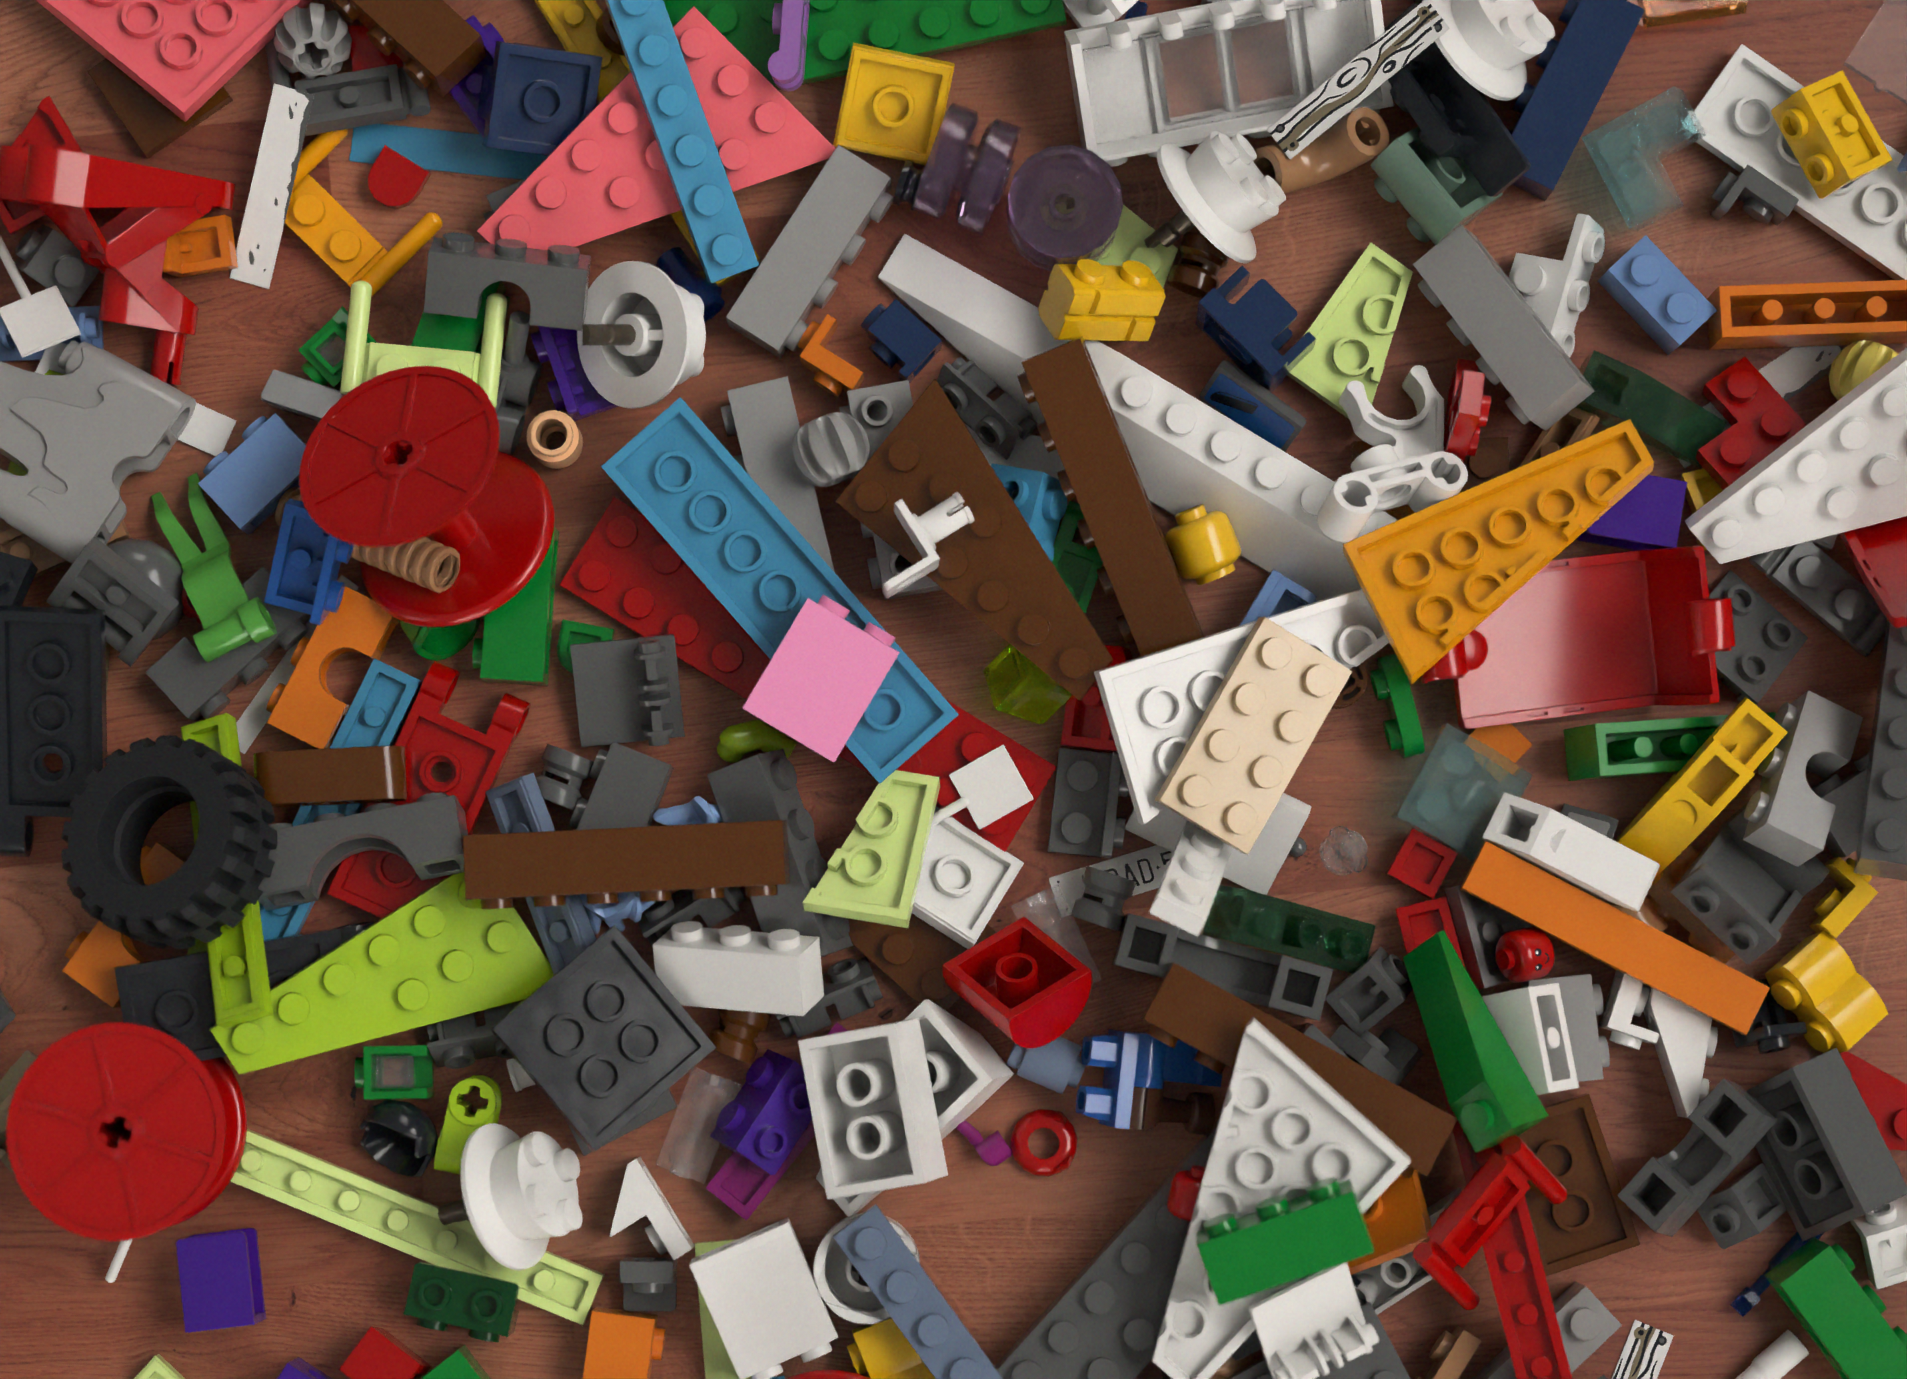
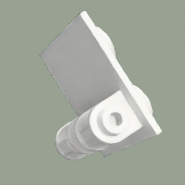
(1312, 1325)

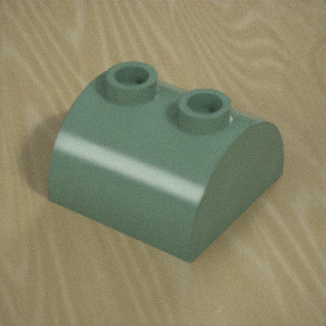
(1432, 188)

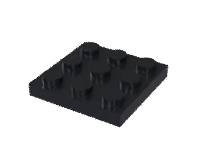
(603, 1038)

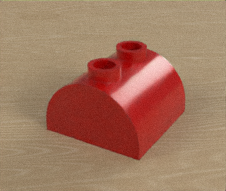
(1022, 983)

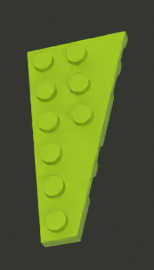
(401, 973)

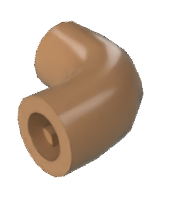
(1338, 150)

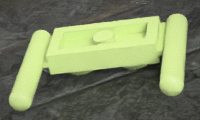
(367, 360)

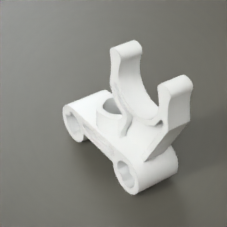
(1401, 468)

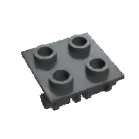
(1762, 639)
(627, 691)

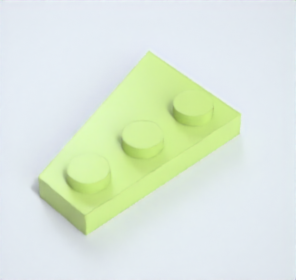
(883, 856)

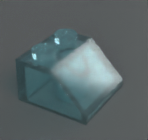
(1458, 790)

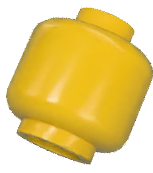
(1203, 544)

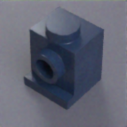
(900, 339)

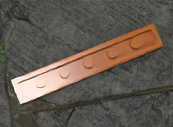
(1615, 938)

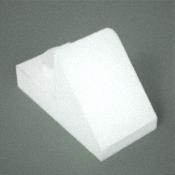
(643, 1197)

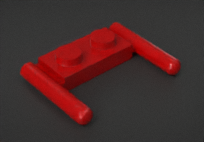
(1479, 1211)

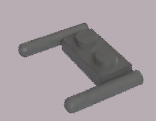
(354, 96)
(1826, 593)

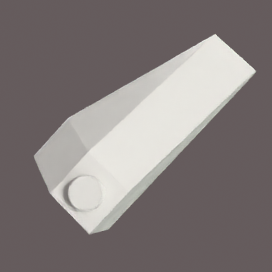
(961, 1072)

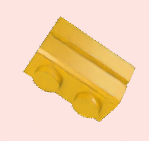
(1101, 301)

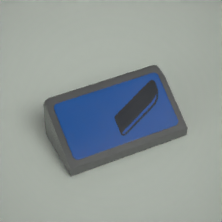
(1252, 406)

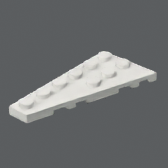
(1163, 695)

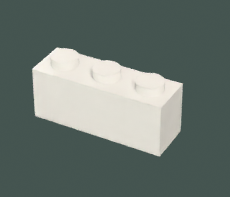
(740, 968)

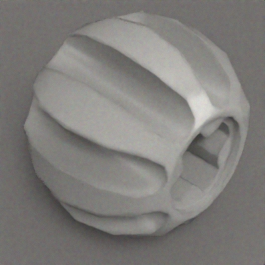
(312, 41)
(830, 449)

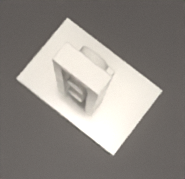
(1203, 860)

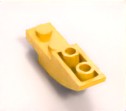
(1703, 785)

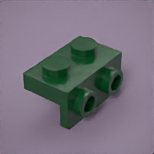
(464, 1300)

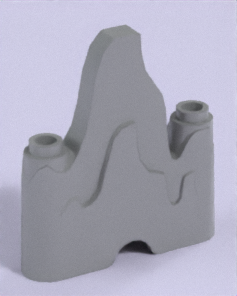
(80, 442)

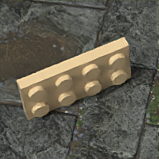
(1253, 735)

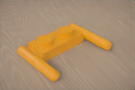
(337, 235)

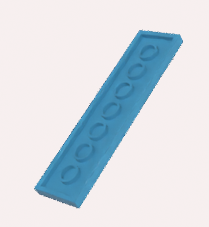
(763, 568)

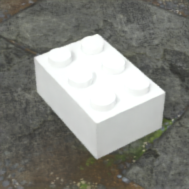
(873, 1108)

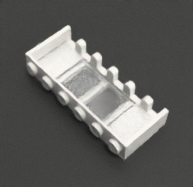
(1211, 70)

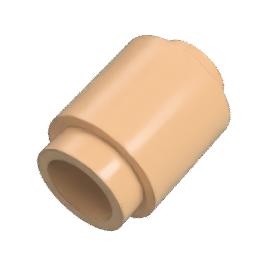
(550, 424)

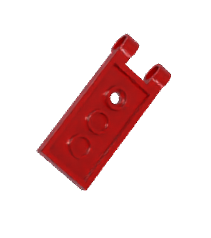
(385, 881)

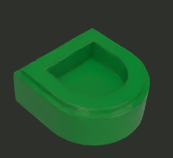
(577, 633)

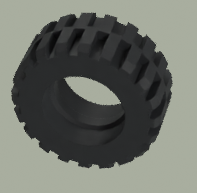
(120, 810)

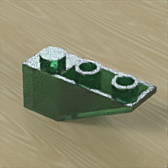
(1657, 412)
(1288, 929)

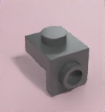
(54, 261)

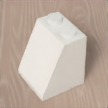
(764, 1301)

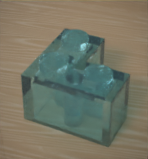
(1631, 150)

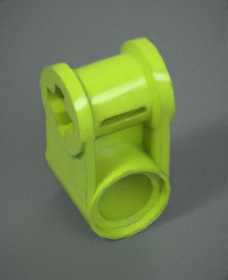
(461, 1122)

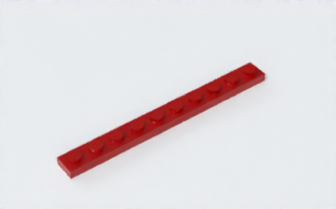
(1512, 1248)

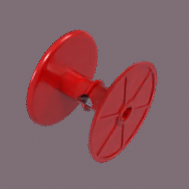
(420, 461)
(124, 1131)

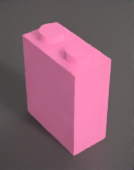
(822, 677)

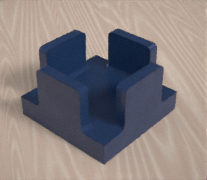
(536, 96)
(1253, 328)

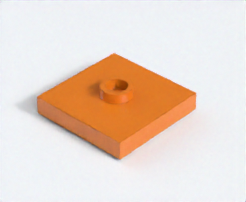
(1395, 1223)

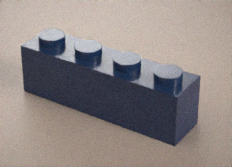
(1569, 87)

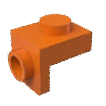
(201, 248)
(831, 371)

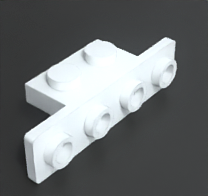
(1561, 288)

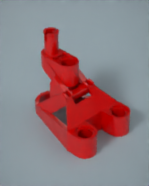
(128, 246)

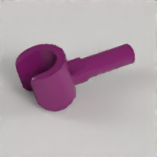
(991, 1149)

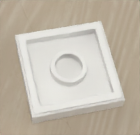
(962, 881)

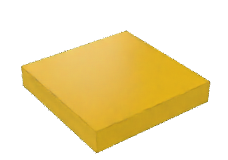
(892, 103)

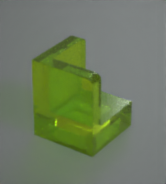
(1022, 687)

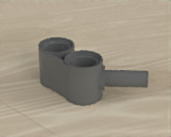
(516, 383)

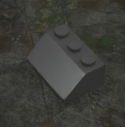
(1824, 1146)

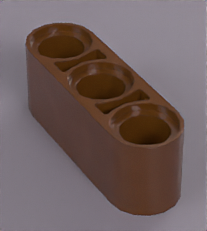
(332, 776)

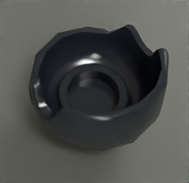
(399, 1137)

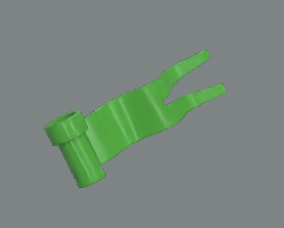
(211, 580)

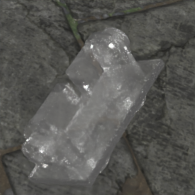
(1052, 915)
(688, 1144)

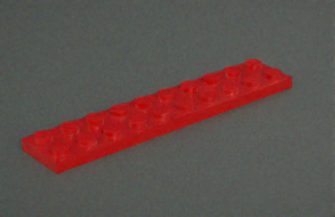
(651, 590)

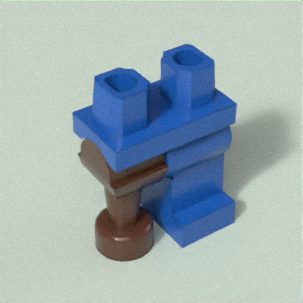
(1135, 1080)

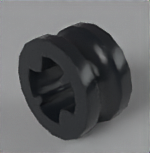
(908, 184)

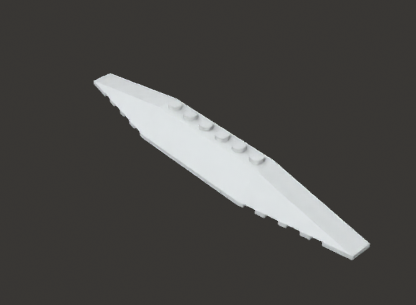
(1176, 442)

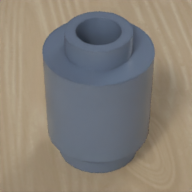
(1049, 1065)

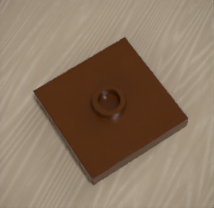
(142, 114)

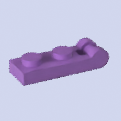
(788, 63)

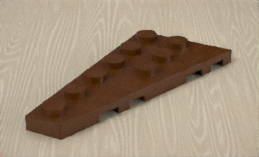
(986, 565)

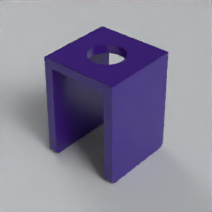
(1643, 518)
(221, 1280)

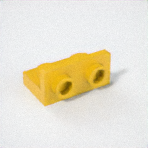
(1830, 134)

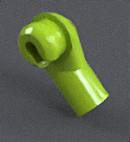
(749, 737)

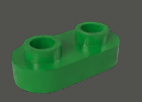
(1403, 727)

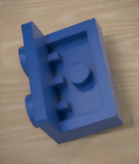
(306, 566)

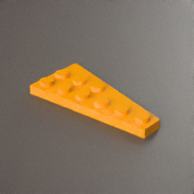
(1467, 555)

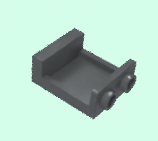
(1745, 890)

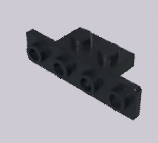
(1457, 118)

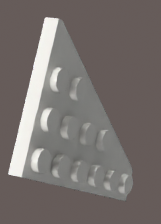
(1822, 481)
(1271, 1140)

